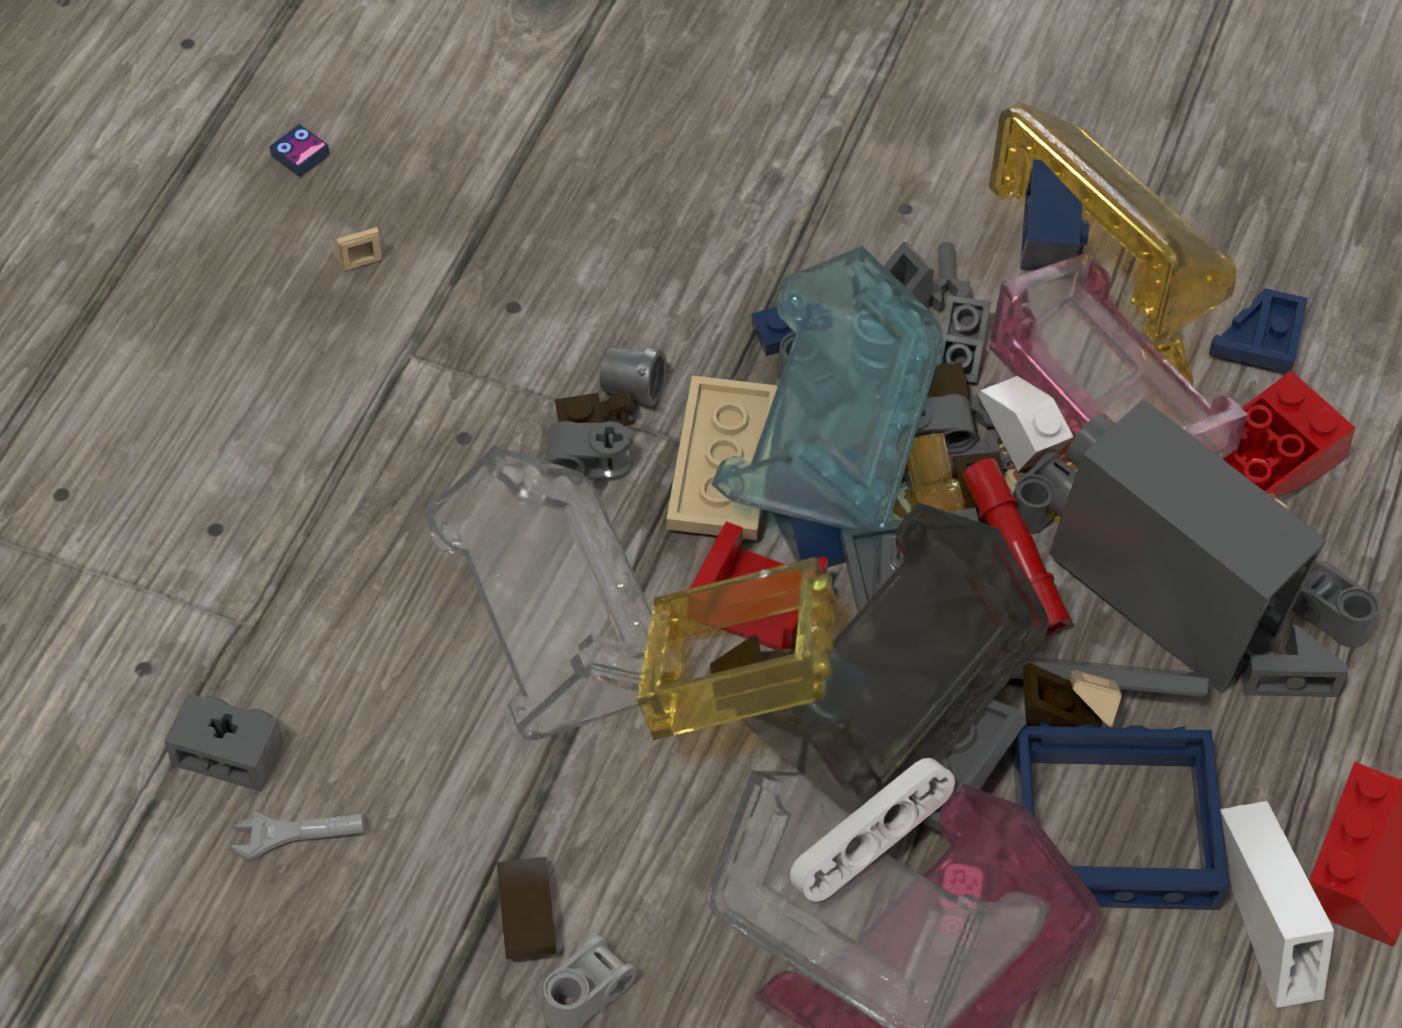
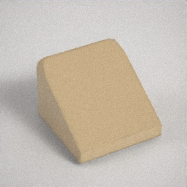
(358, 249)
(1099, 694)

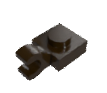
(590, 410)

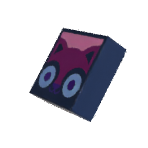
(299, 150)

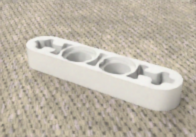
(870, 824)

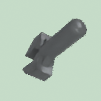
(947, 277)

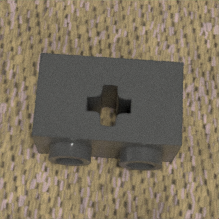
(224, 741)

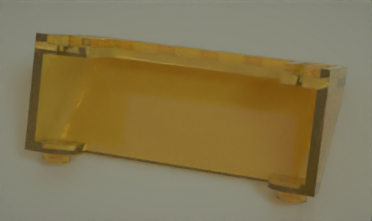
(1178, 269)

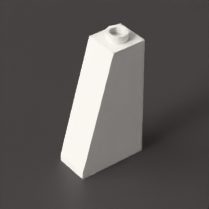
(1277, 905)

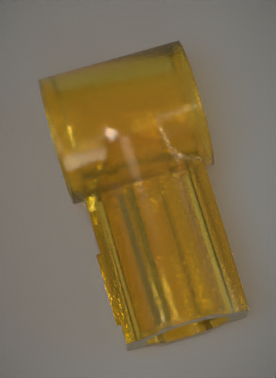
(932, 475)

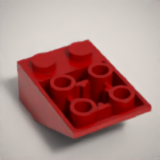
(1290, 437)

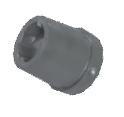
(634, 372)

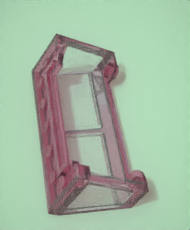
(1092, 361)

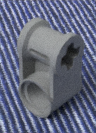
(592, 978)

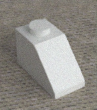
(1025, 420)

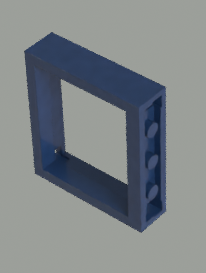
(1143, 747)

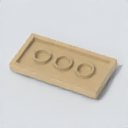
(719, 422)

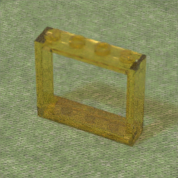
(745, 691)

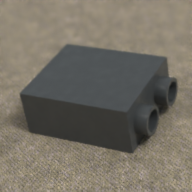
(1180, 541)

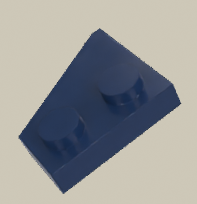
(1265, 332)

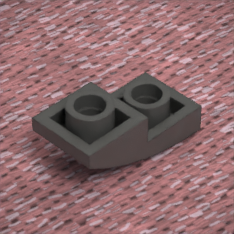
(964, 334)

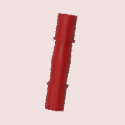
(999, 510)

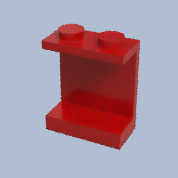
(730, 560)

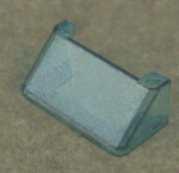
(843, 399)

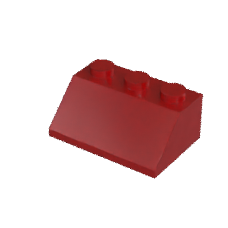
(1361, 857)

